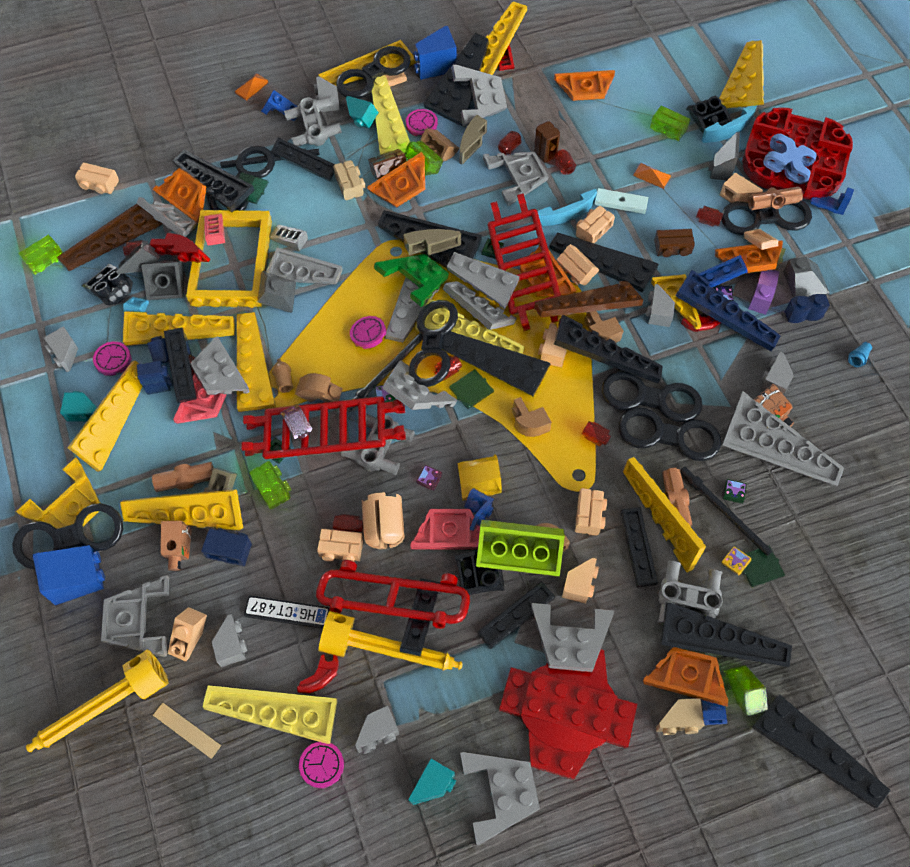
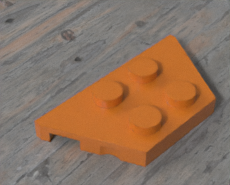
(585, 84)
(401, 182)
(184, 193)
(753, 257)
(564, 283)
(689, 675)

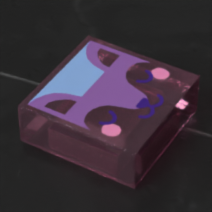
(429, 477)

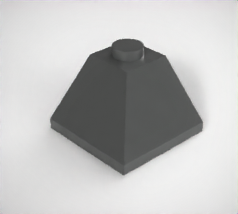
(725, 159)
(140, 255)
(804, 277)
(163, 279)
(276, 291)

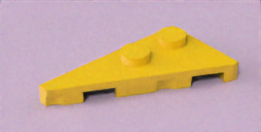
(671, 286)

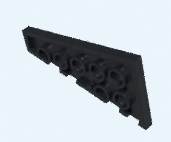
(454, 96)
(400, 224)

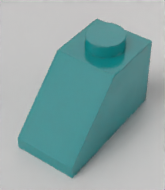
(361, 111)
(77, 407)
(433, 783)

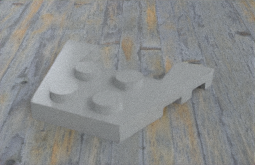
(486, 92)
(524, 170)
(412, 394)
(126, 618)
(571, 646)
(511, 792)

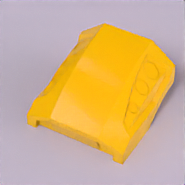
(481, 475)

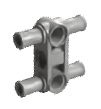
(309, 111)
(377, 453)
(688, 595)

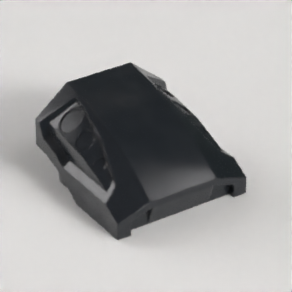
(709, 113)
(109, 285)
(477, 579)

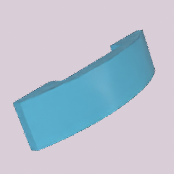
(718, 133)
(568, 213)

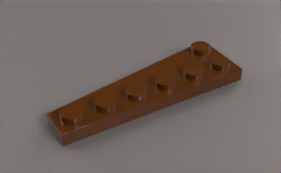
(110, 236)
(598, 299)

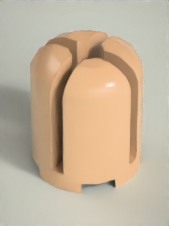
(383, 520)

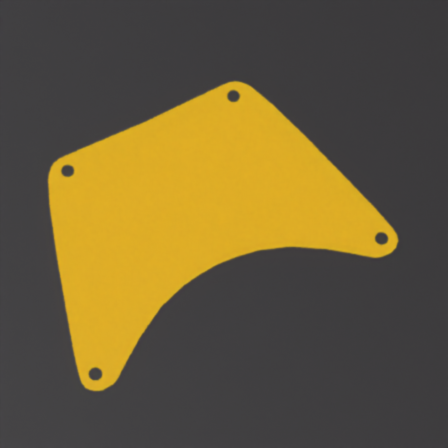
(563, 393)

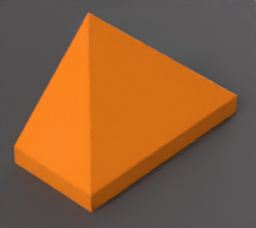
(251, 87)
(652, 175)

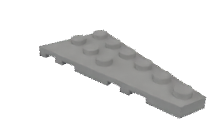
(768, 438)

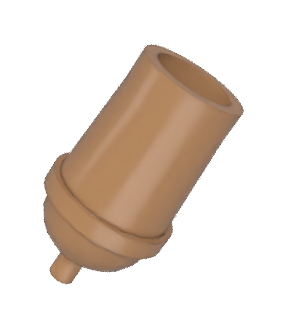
(282, 375)

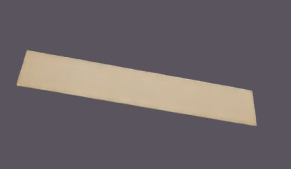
(187, 730)

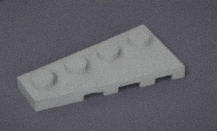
(303, 268)
(489, 280)
(478, 306)
(404, 313)

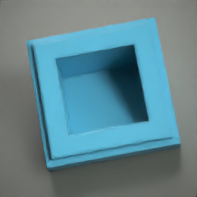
(135, 305)

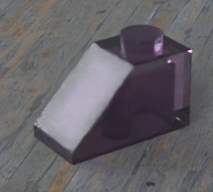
(296, 421)

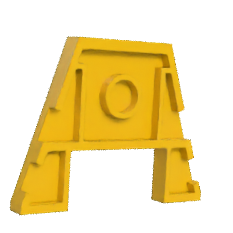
(67, 505)

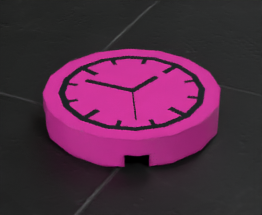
(419, 120)
(368, 332)
(112, 358)
(321, 765)

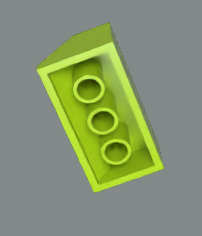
(520, 547)

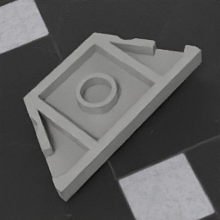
(170, 216)
(217, 371)

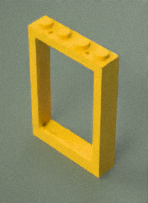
(232, 298)

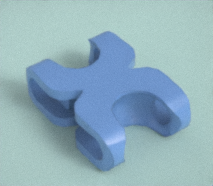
(790, 158)

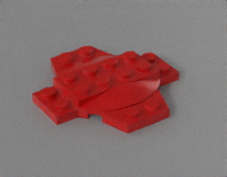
(567, 714)

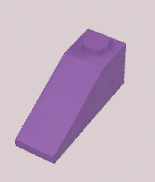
(764, 291)

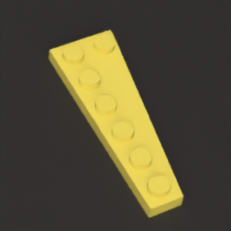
(388, 121)

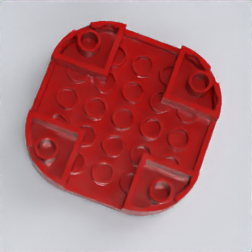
(824, 138)

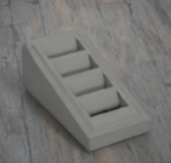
(290, 242)

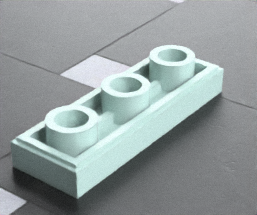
(621, 201)

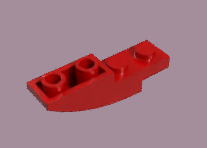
(179, 246)

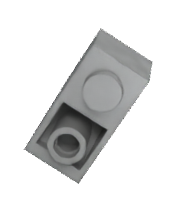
(326, 89)
(661, 307)
(63, 347)
(779, 374)
(228, 644)
(377, 728)

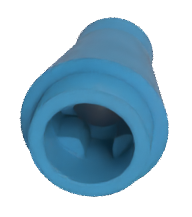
(859, 356)

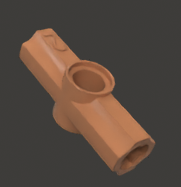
(775, 198)
(182, 477)
(676, 493)

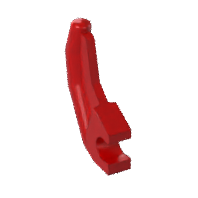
(706, 323)
(324, 674)

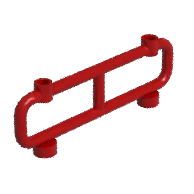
(439, 618)

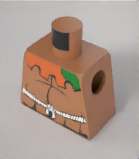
(776, 403)
(175, 543)

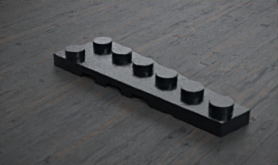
(220, 184)
(610, 261)
(579, 340)
(507, 365)
(706, 634)
(802, 738)

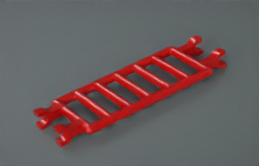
(544, 254)
(383, 434)

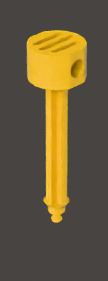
(338, 635)
(143, 675)

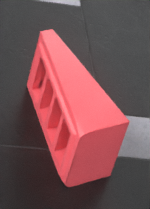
(215, 238)

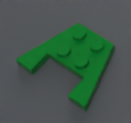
(419, 270)

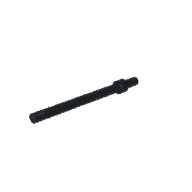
(261, 159)
(363, 393)
(697, 483)

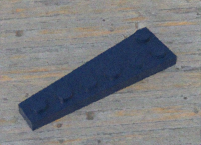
(711, 302)

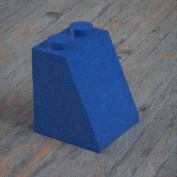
(435, 54)
(68, 573)

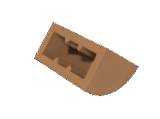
(439, 144)

